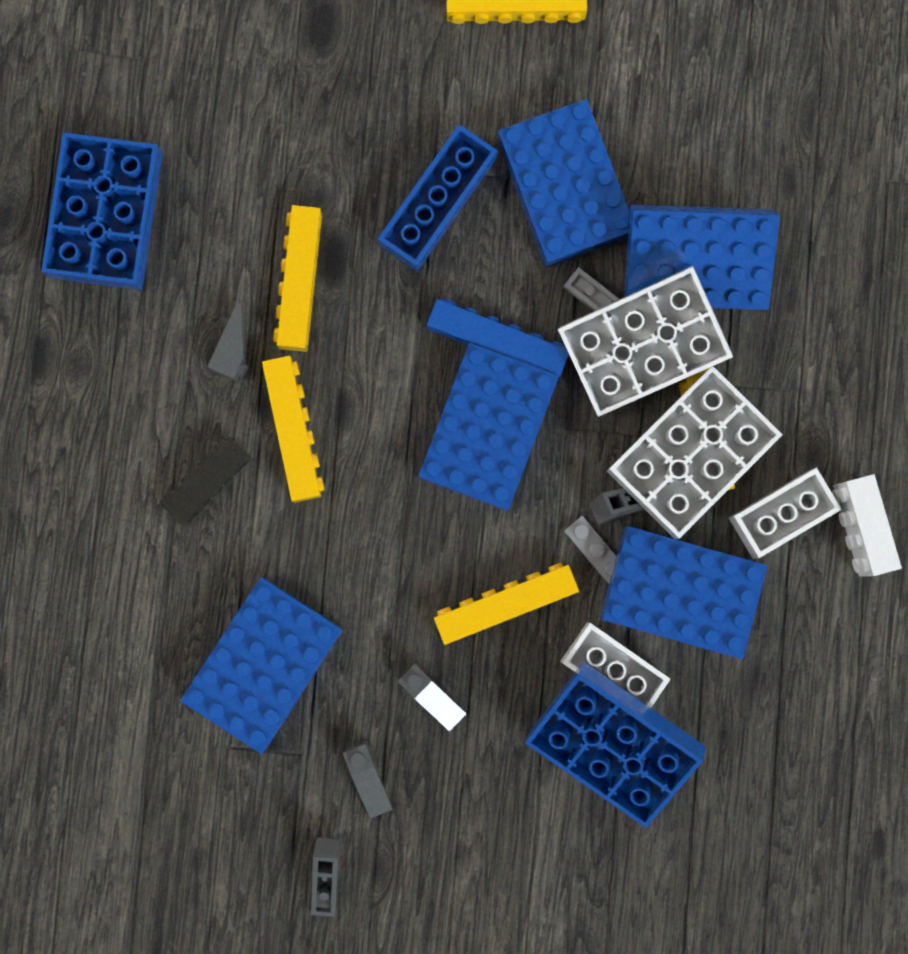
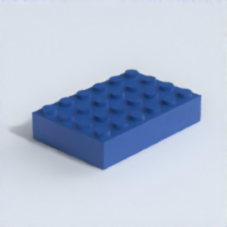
(565, 183)
(102, 211)
(726, 247)
(488, 427)
(683, 592)
(262, 665)
(615, 745)

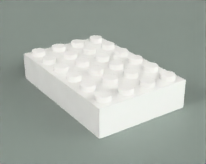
(645, 341)
(694, 453)

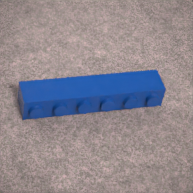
(487, 332)

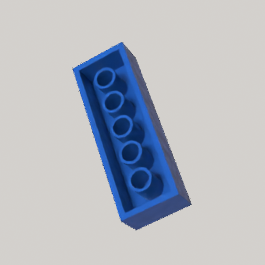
(437, 198)

